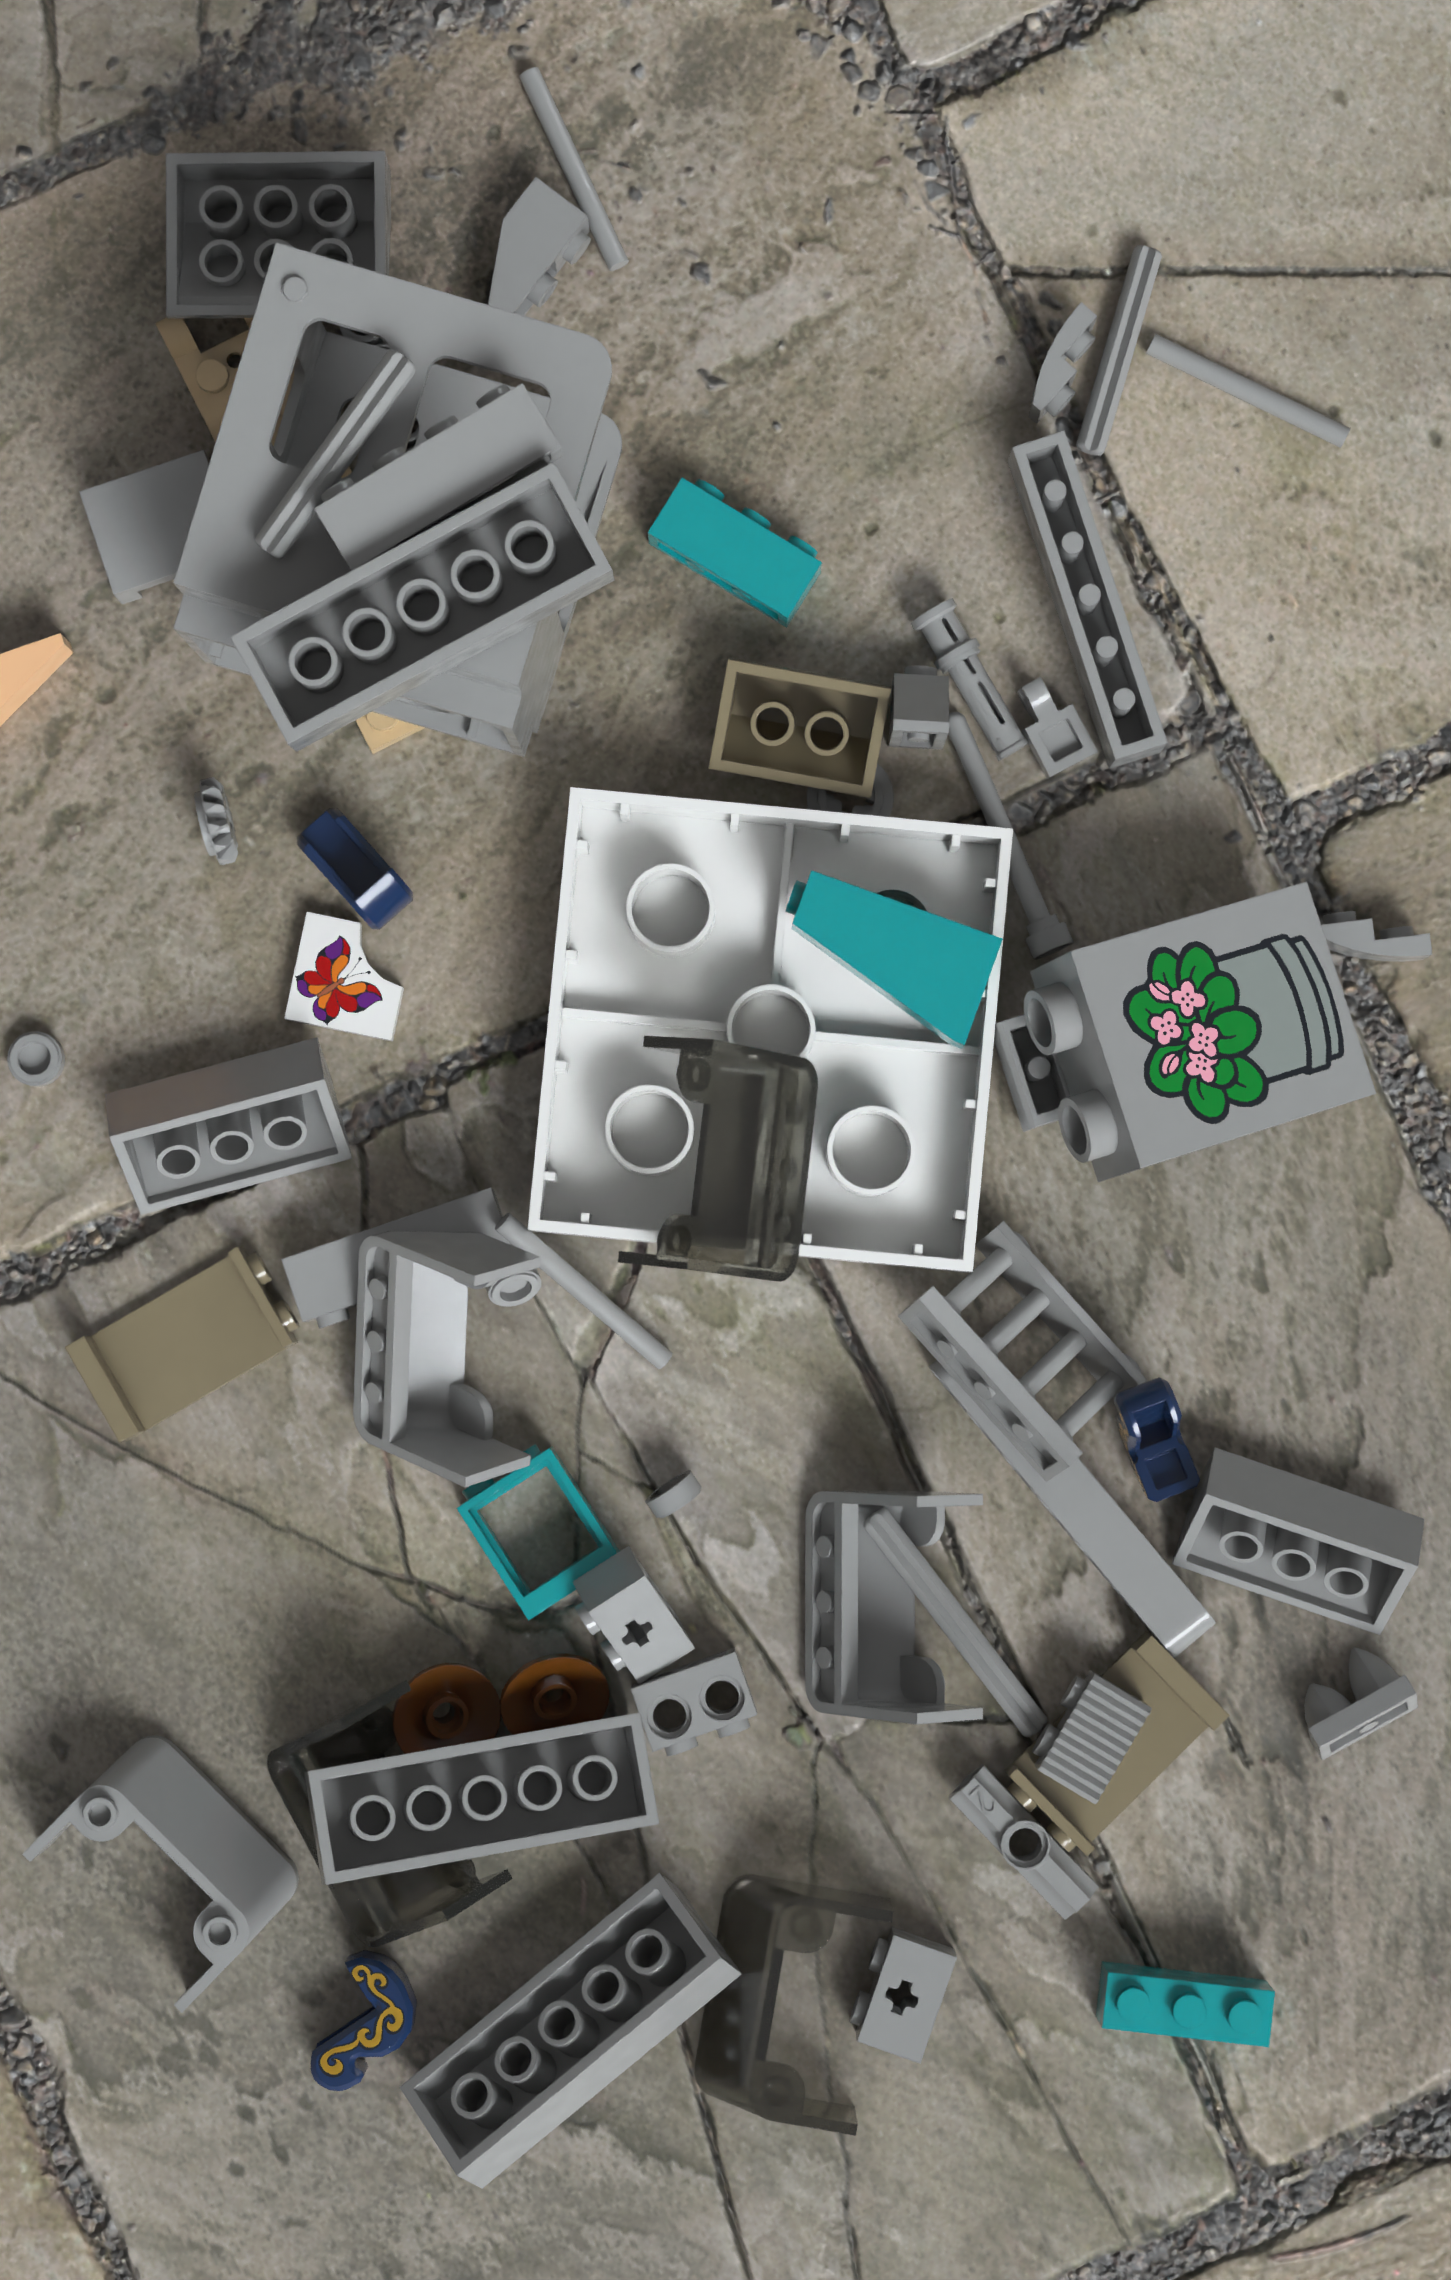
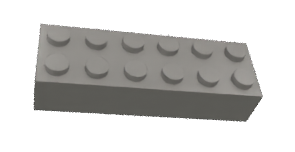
(423, 607)
(481, 1798)
(569, 2031)

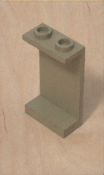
(184, 1344)
(1177, 1718)

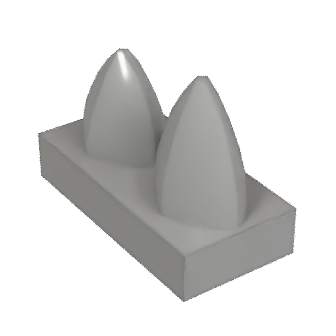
(1379, 1701)

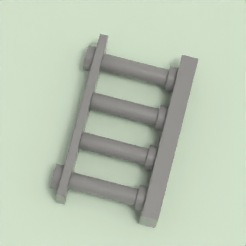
(988, 1382)

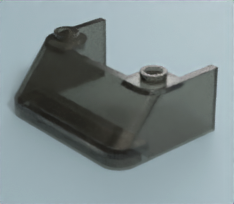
(747, 1164)
(386, 1904)
(755, 1927)

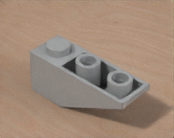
(533, 247)

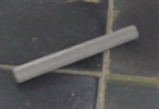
(955, 1622)

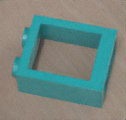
(560, 1585)

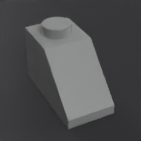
(919, 709)

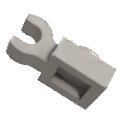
(1056, 736)

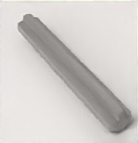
(1119, 350)
(335, 453)

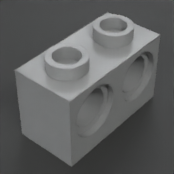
(689, 1687)

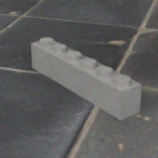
(1086, 600)

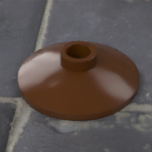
(554, 1693)
(472, 1712)

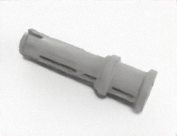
(958, 656)

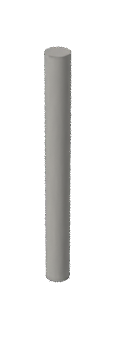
(573, 168)
(1248, 390)
(585, 1292)

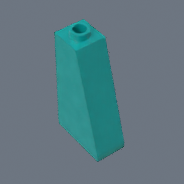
(904, 953)

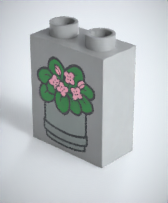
(1197, 1032)

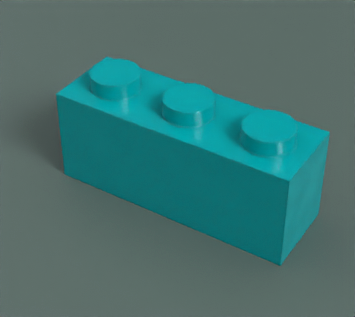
(735, 550)
(1185, 2004)

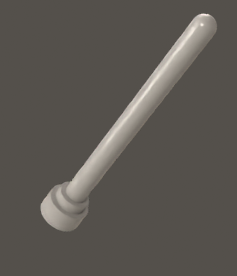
(1045, 930)

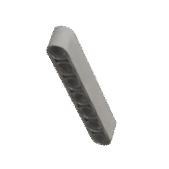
(1104, 1537)

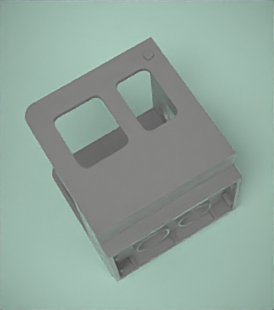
(235, 583)

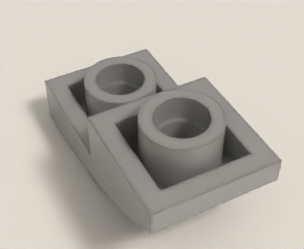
(1056, 374)
(1357, 939)

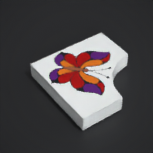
(337, 985)

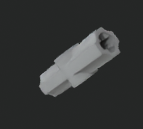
(1046, 1868)

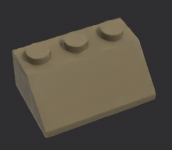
(799, 727)

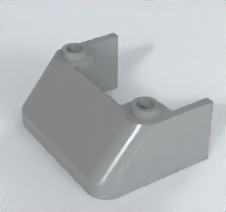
(414, 1349)
(864, 1611)
(200, 1833)

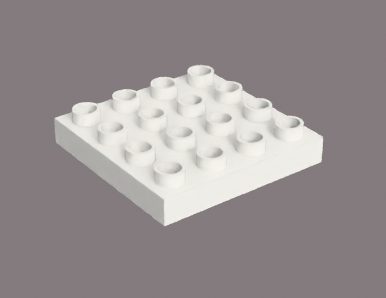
(686, 934)

